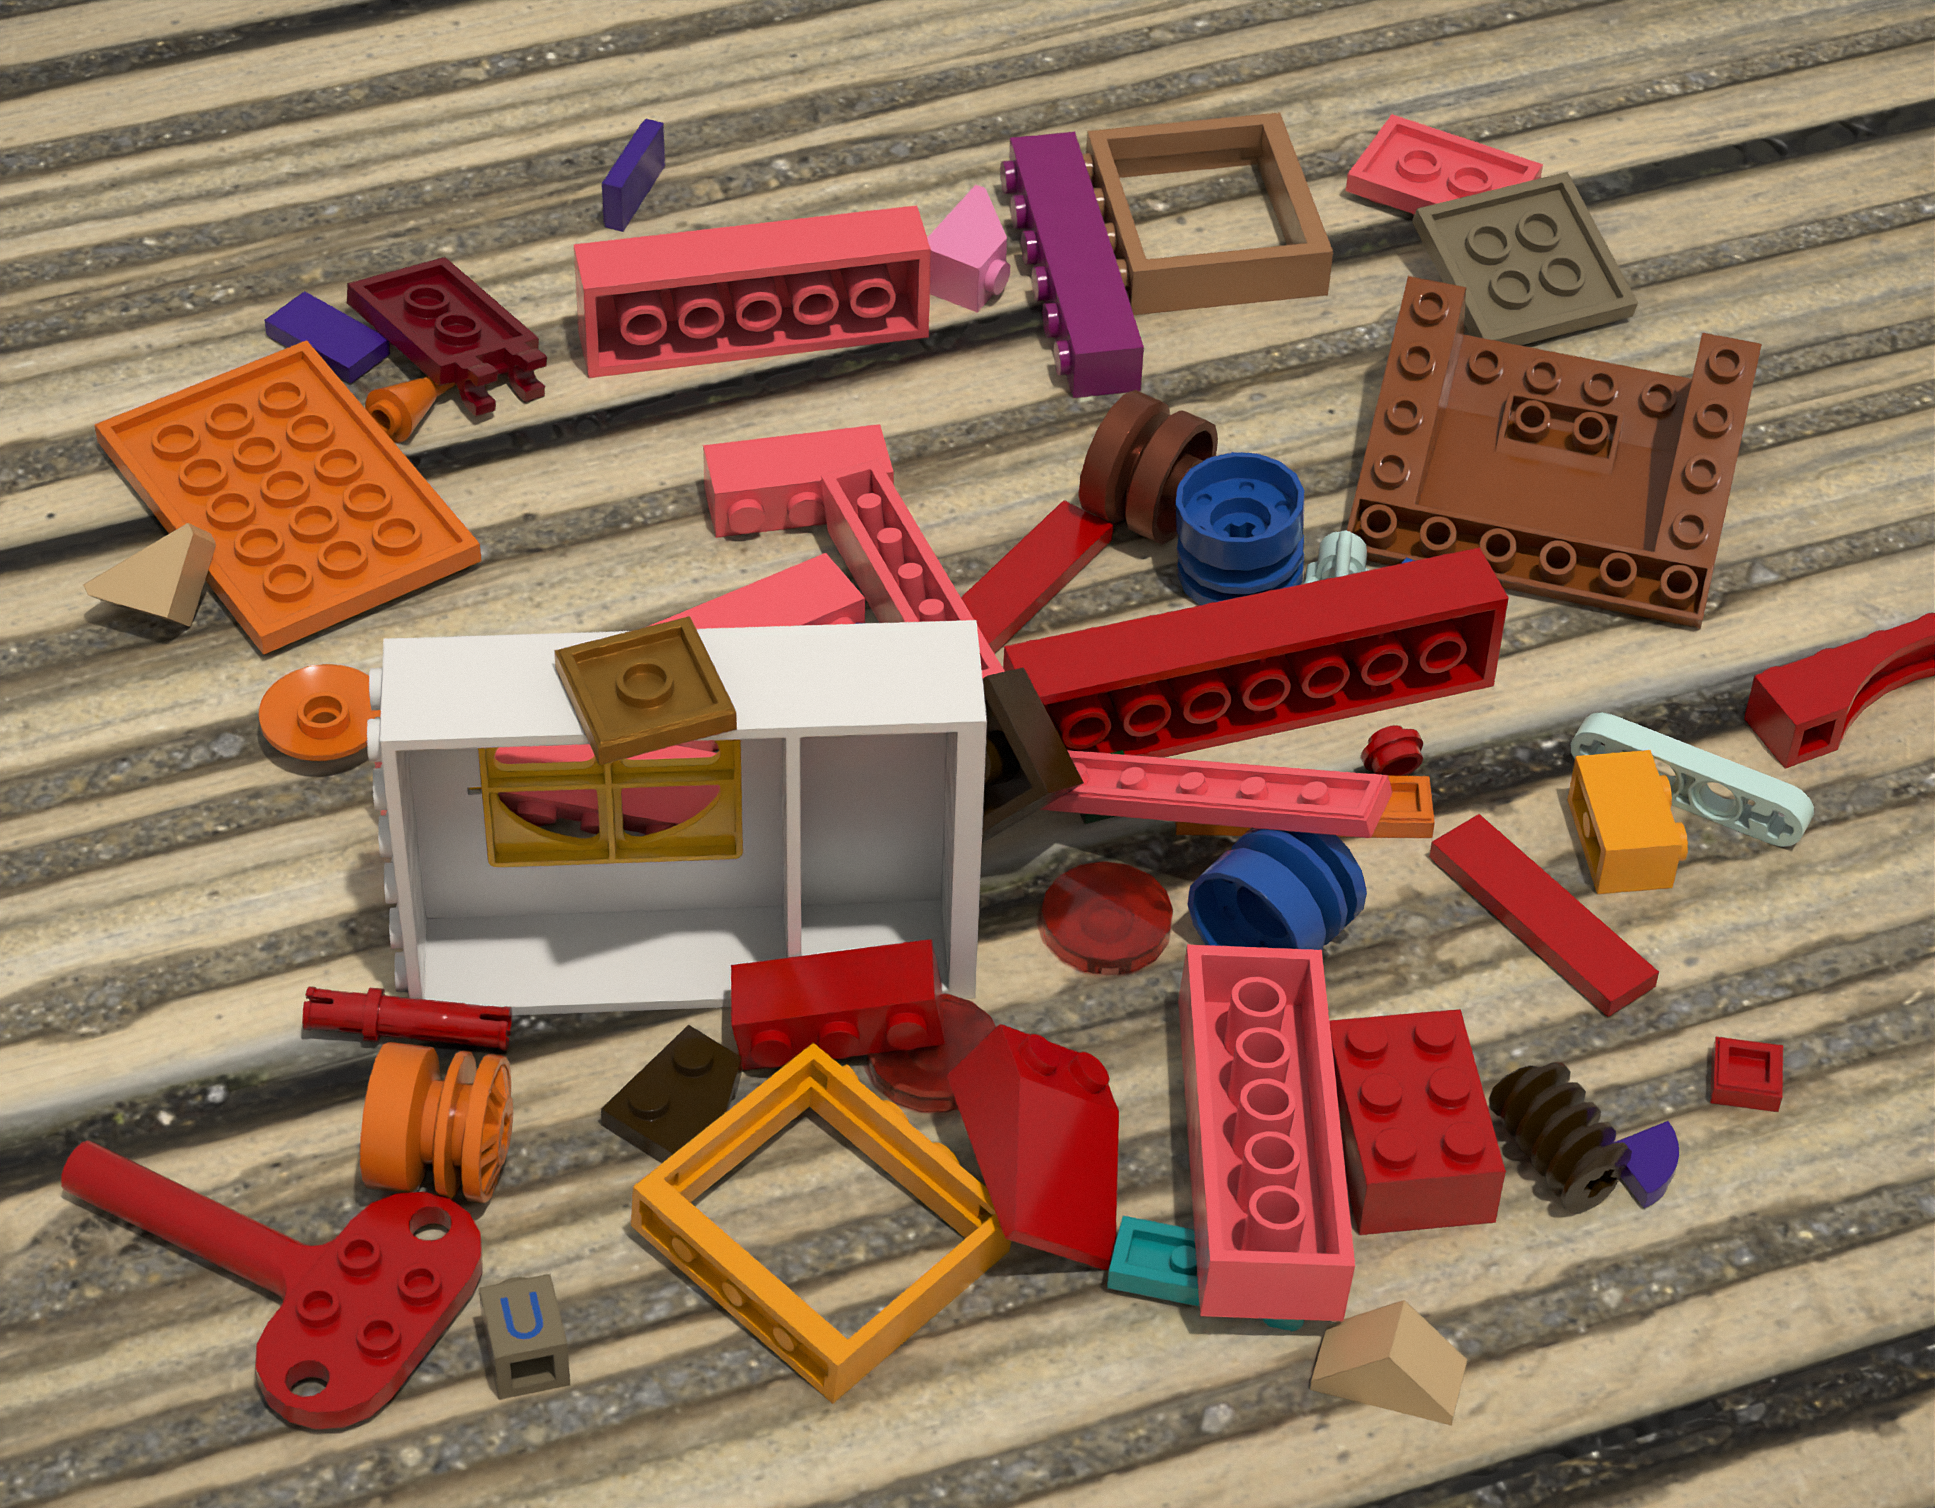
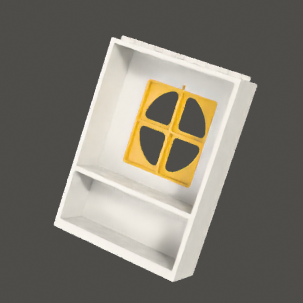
(832, 829)

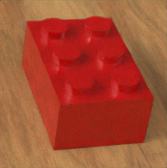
(1414, 1123)

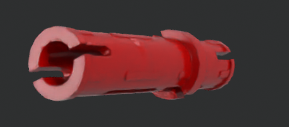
(407, 1018)

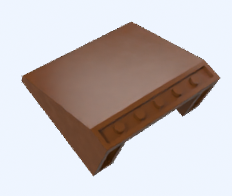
(1553, 463)

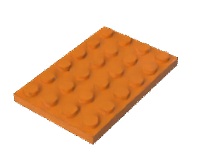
(296, 488)

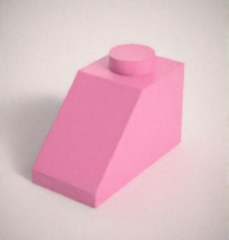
(969, 253)

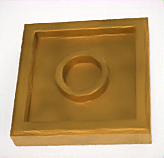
(645, 690)

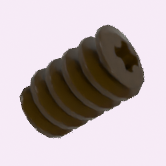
(1561, 1134)

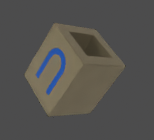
(524, 1336)

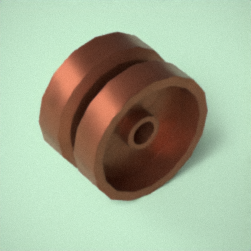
(1140, 461)

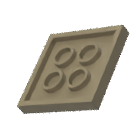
(1526, 261)

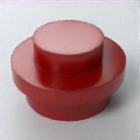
(1393, 751)

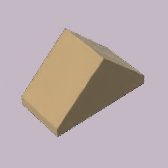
(161, 578)
(1391, 1363)

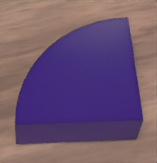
(1651, 1163)

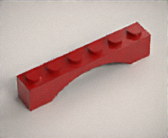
(1812, 702)

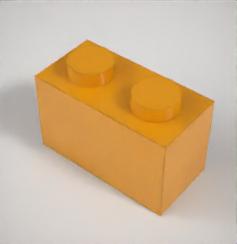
(1626, 822)

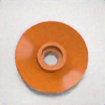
(318, 712)

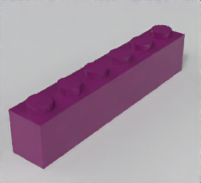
(1072, 265)

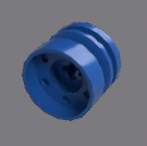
(1239, 527)
(1278, 892)

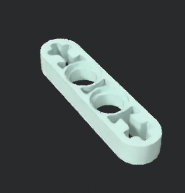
(1697, 768)

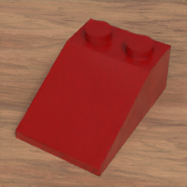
(1043, 1142)

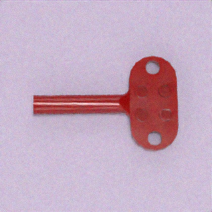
(351, 1307)

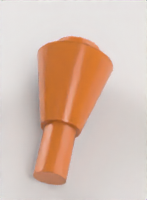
(403, 405)

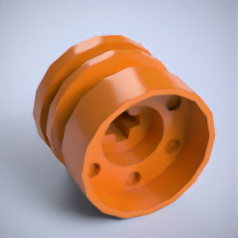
(421, 1120)

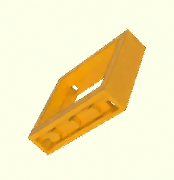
(750, 1291)

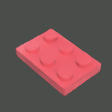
(1424, 166)

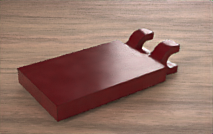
(451, 330)

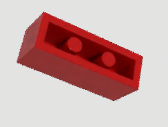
(839, 1001)

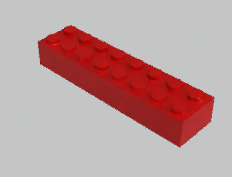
(1272, 659)

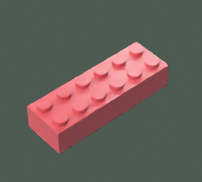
(752, 291)
(1264, 1135)

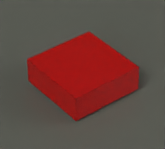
(1746, 1074)

